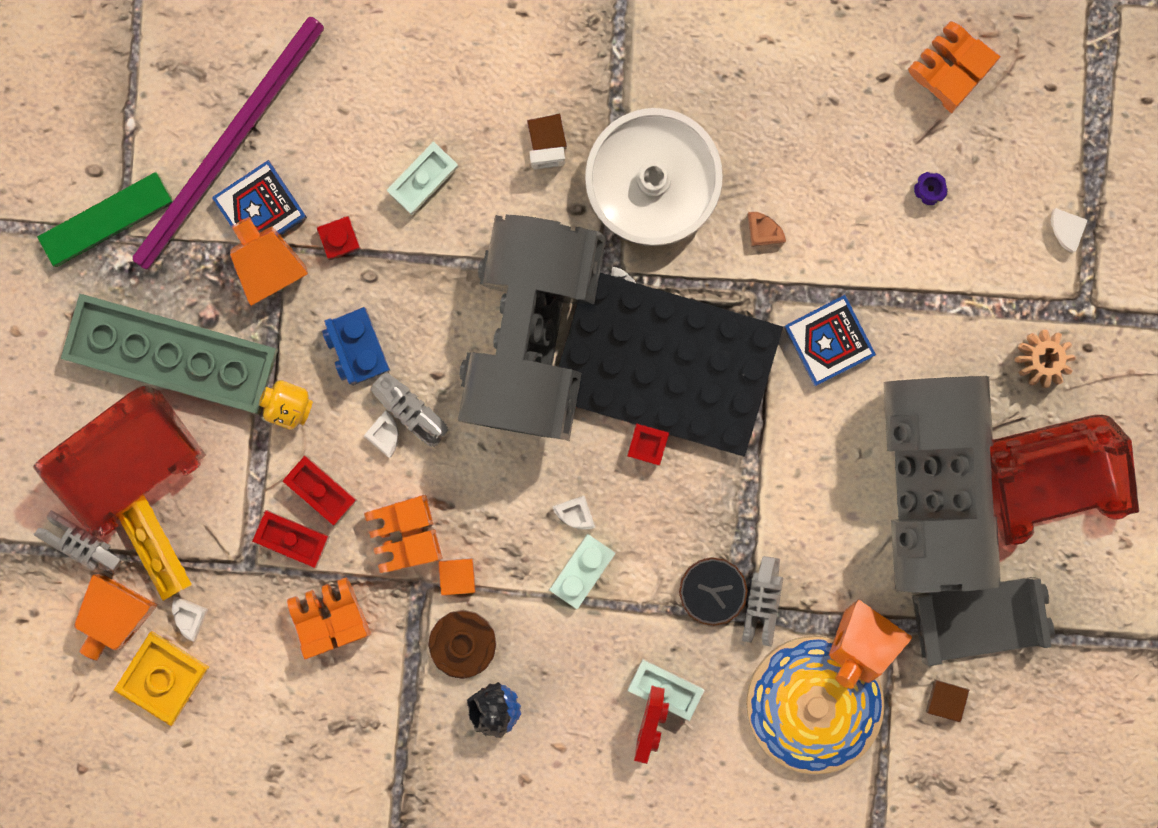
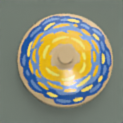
(805, 714)

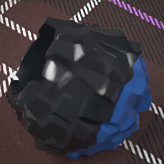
(494, 710)

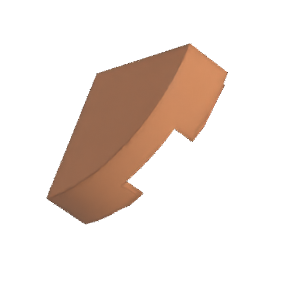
(764, 230)

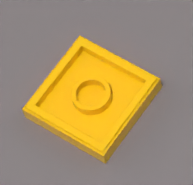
(161, 678)

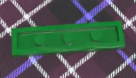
(105, 219)

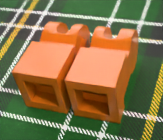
(971, 63)
(416, 545)
(321, 634)

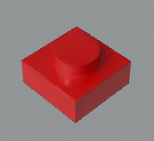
(338, 238)
(648, 444)

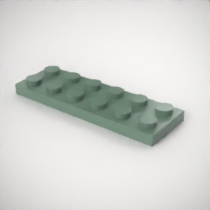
(168, 353)

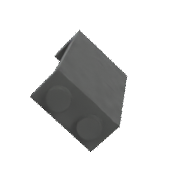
(982, 620)

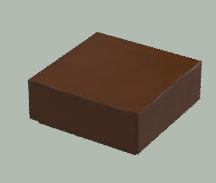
(547, 132)
(947, 700)

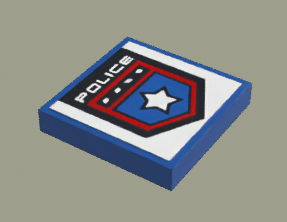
(262, 198)
(829, 340)

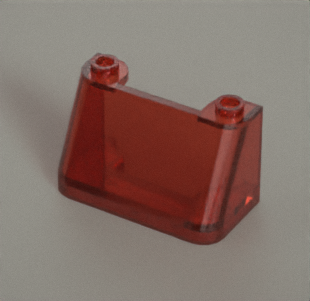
(119, 459)
(1061, 473)

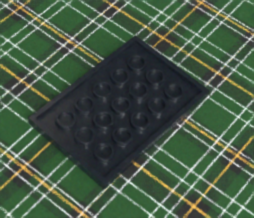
(671, 363)

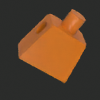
(264, 261)
(110, 615)
(865, 644)

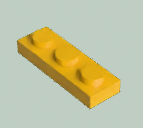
(154, 549)

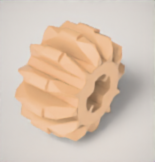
(1052, 347)

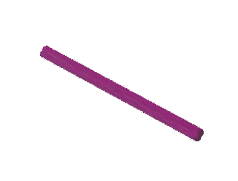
(228, 143)

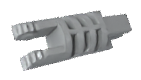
(409, 409)
(79, 545)
(764, 600)

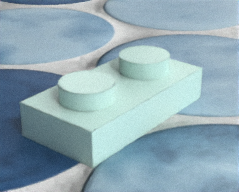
(422, 178)
(582, 571)
(679, 693)

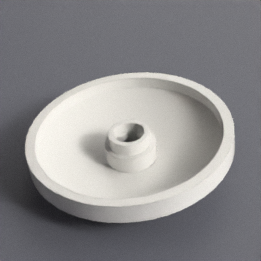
(654, 177)

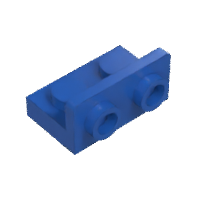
(356, 347)

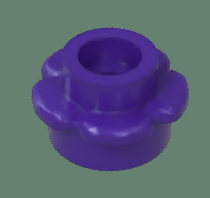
(931, 179)

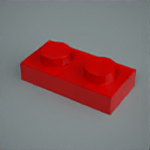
(319, 490)
(290, 538)
(648, 736)

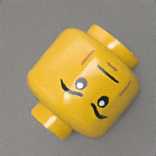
(285, 404)

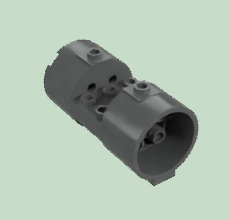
(539, 270)
(943, 484)

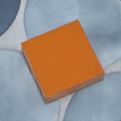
(457, 576)

